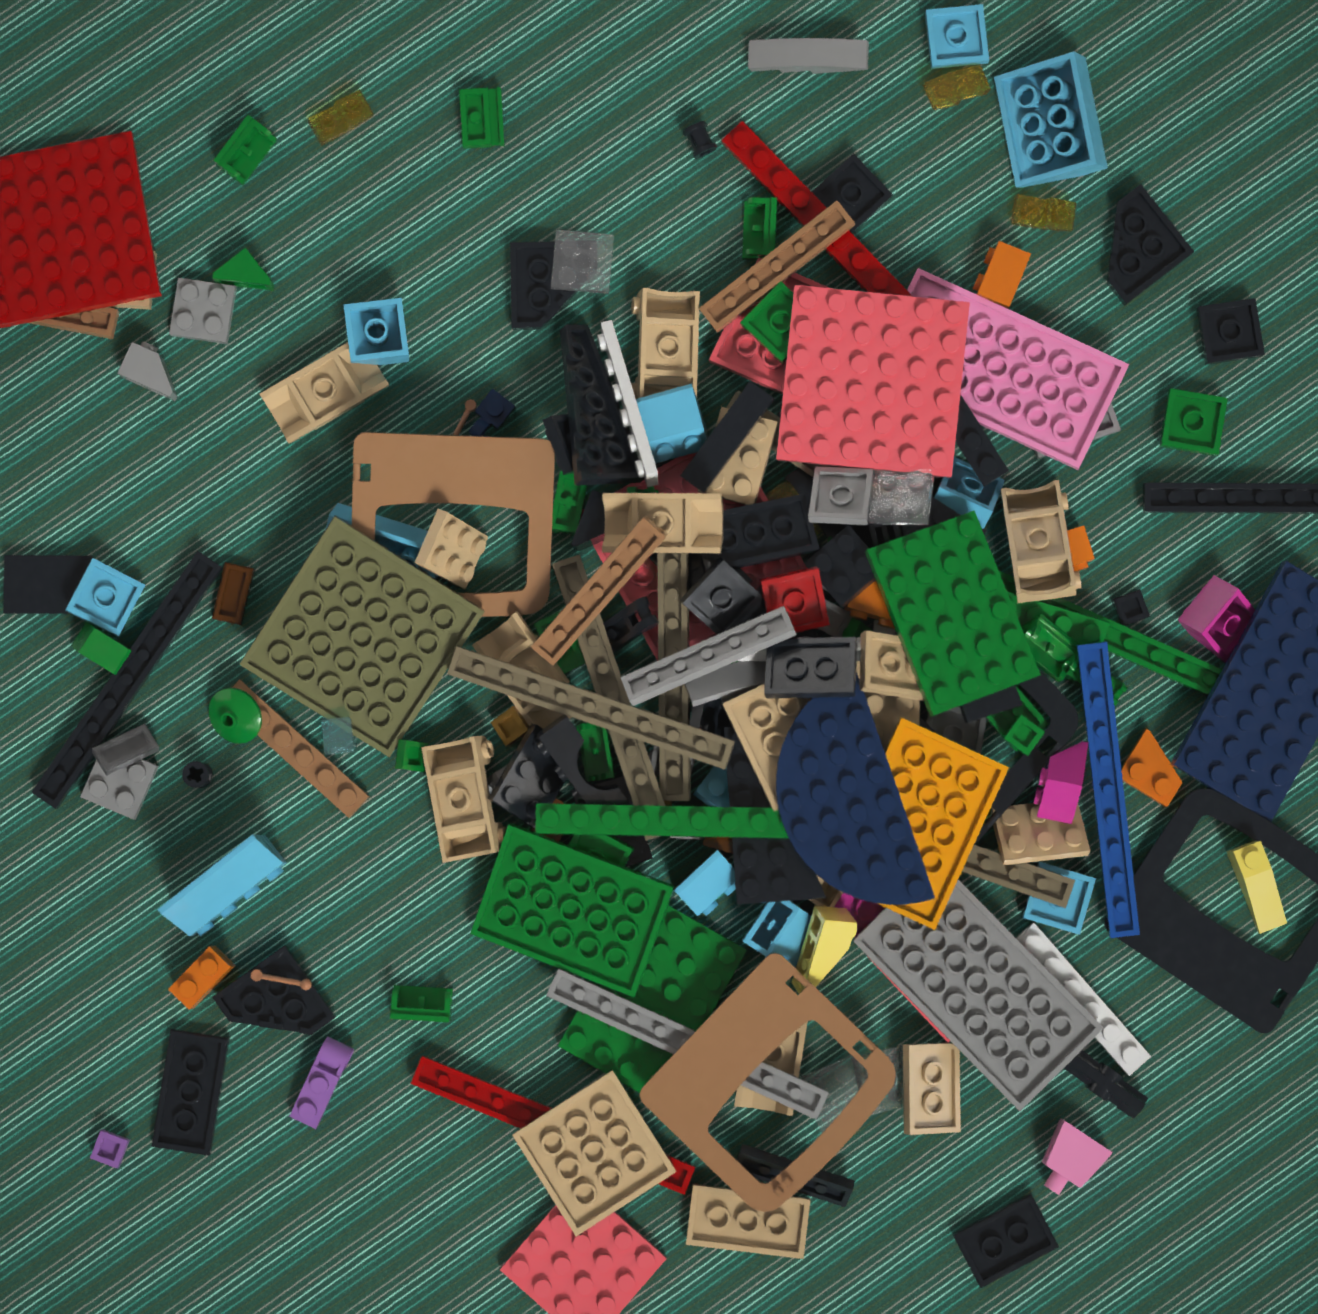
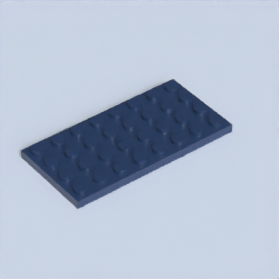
(1263, 702)

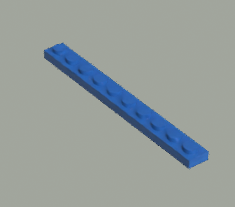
(1108, 789)

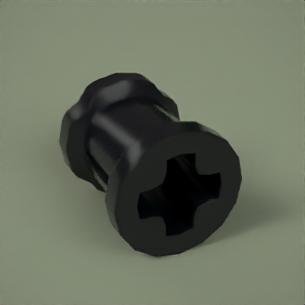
(699, 139)
(188, 773)

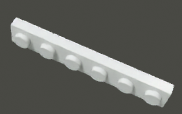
(630, 413)
(1115, 1036)

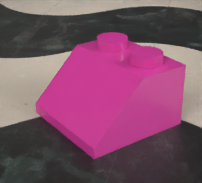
(1217, 617)
(1061, 784)

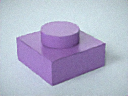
(109, 1148)

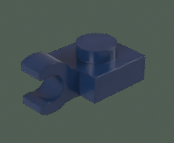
(492, 412)

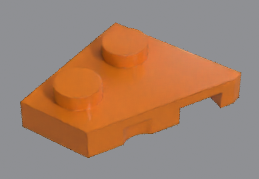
(1150, 770)

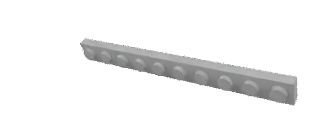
(672, 1035)

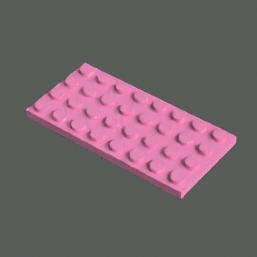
(1028, 376)

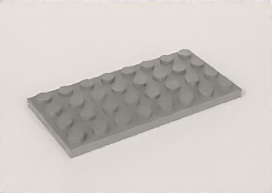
(983, 993)

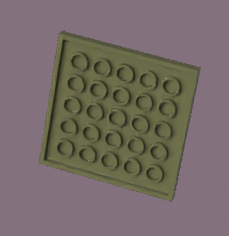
(362, 636)

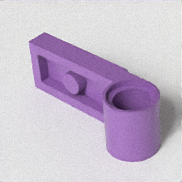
(321, 1082)

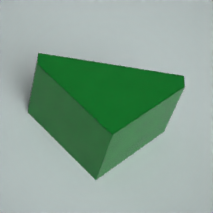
(243, 272)
(101, 648)

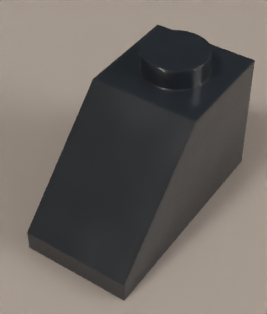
(592, 523)

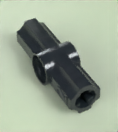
(1106, 1084)

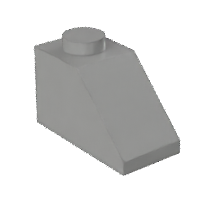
(147, 369)

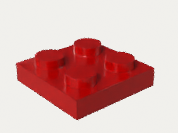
(800, 594)

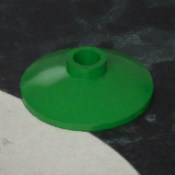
(242, 710)

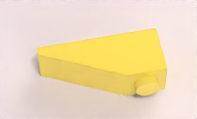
(1258, 885)
(824, 943)

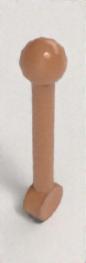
(470, 406)
(258, 975)

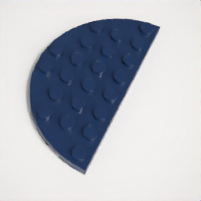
(845, 804)

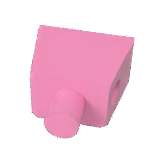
(1072, 1157)

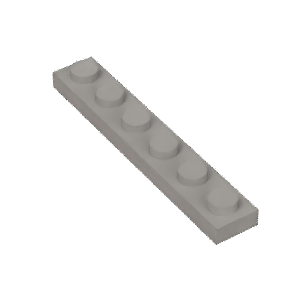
(708, 656)

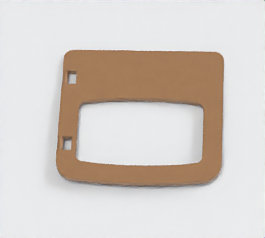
(465, 471)
(730, 1047)

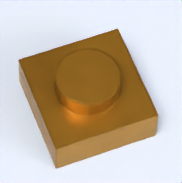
(510, 726)

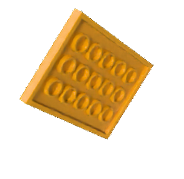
(946, 803)

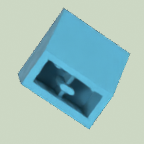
(779, 930)

